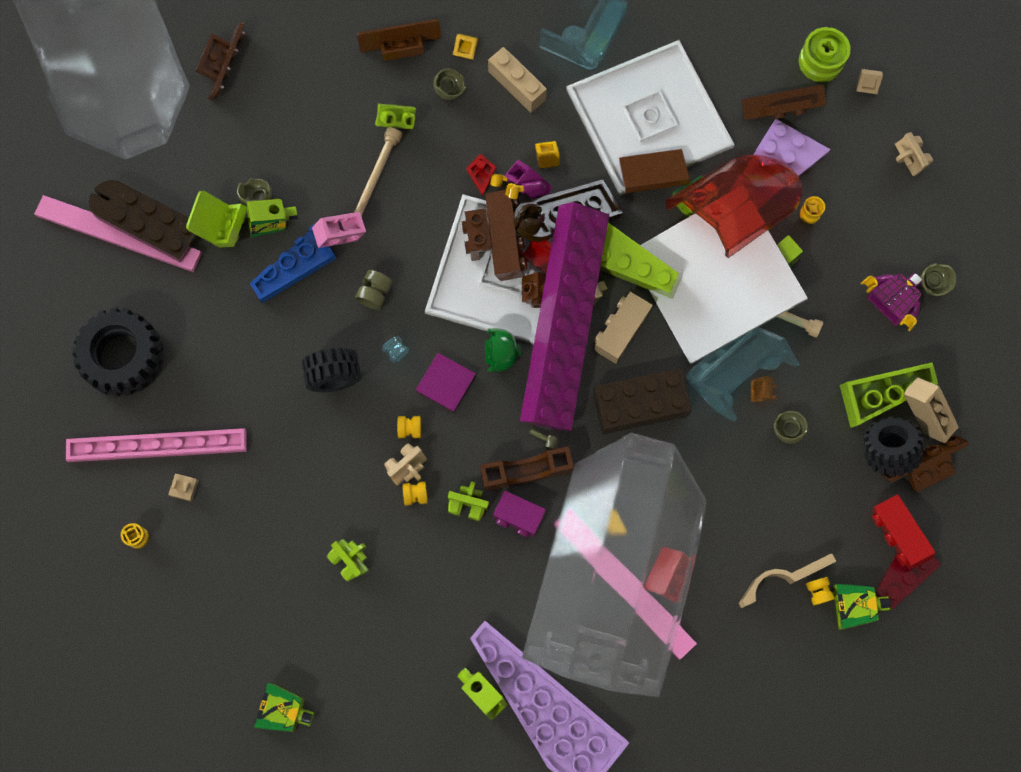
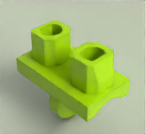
(395, 116)
(477, 505)
(352, 557)

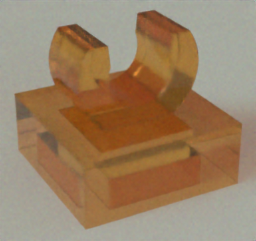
(762, 389)

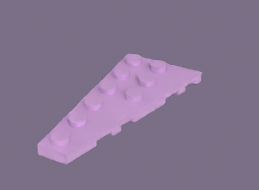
(791, 147)

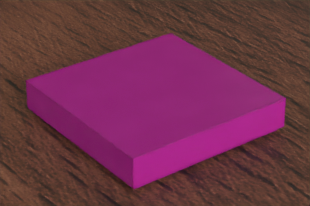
(445, 382)

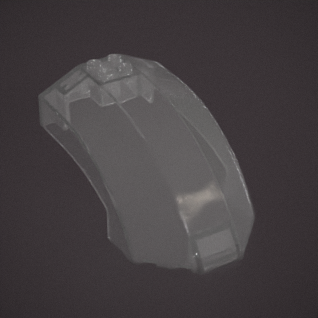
(108, 70)
(619, 568)

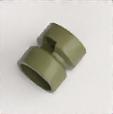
(374, 288)

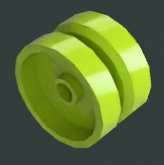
(824, 54)

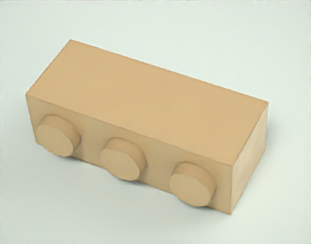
(517, 79)
(622, 327)
(931, 410)

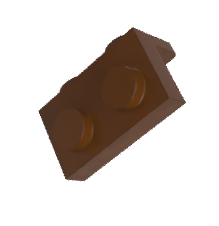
(478, 233)

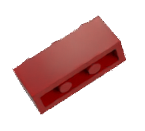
(902, 533)

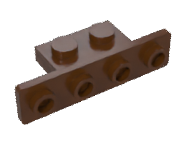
(400, 40)
(216, 58)
(784, 102)
(935, 464)

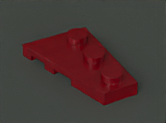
(900, 582)

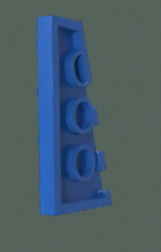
(292, 267)

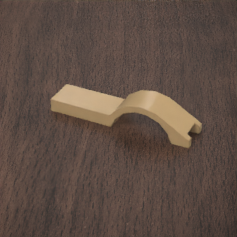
(750, 596)

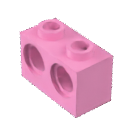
(339, 229)

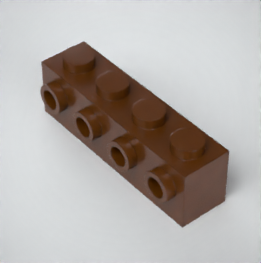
(504, 237)

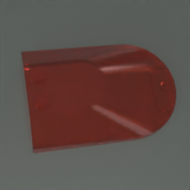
(742, 198)

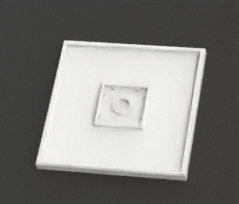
(649, 108)
(472, 293)
(719, 294)

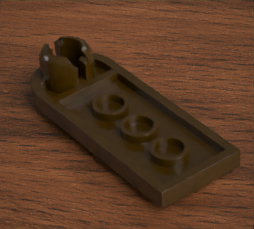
(538, 216)
(142, 218)

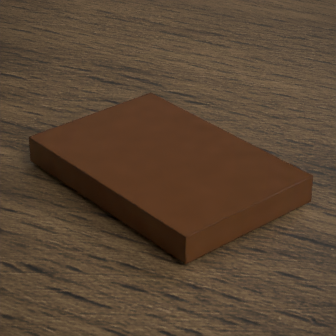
(654, 170)

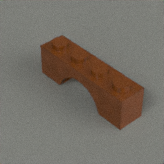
(511, 473)

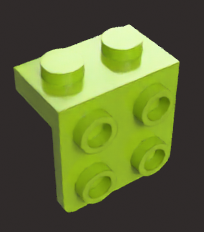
(216, 220)

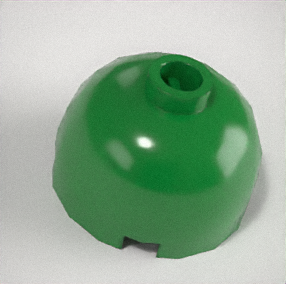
(501, 350)

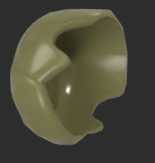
(449, 84)
(254, 191)
(938, 279)
(790, 427)

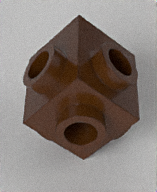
(533, 289)

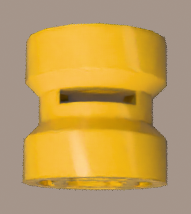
(814, 205)
(406, 426)
(415, 493)
(137, 539)
(821, 596)

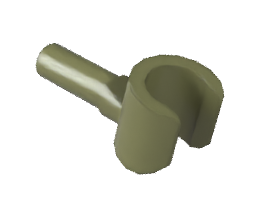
(551, 441)

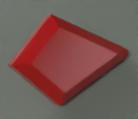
(481, 172)

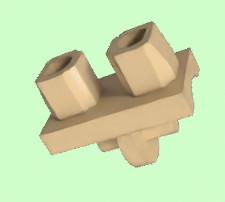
(911, 153)
(408, 466)

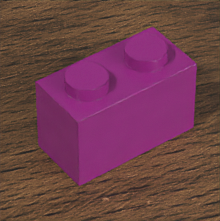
(518, 514)

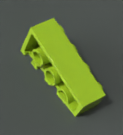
(636, 265)
(879, 393)

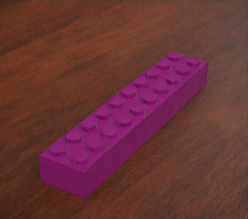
(564, 317)

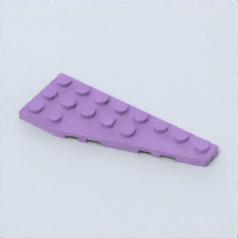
(556, 721)

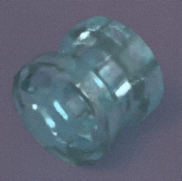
(395, 349)

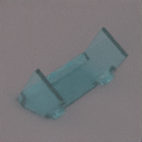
(589, 44)
(734, 363)

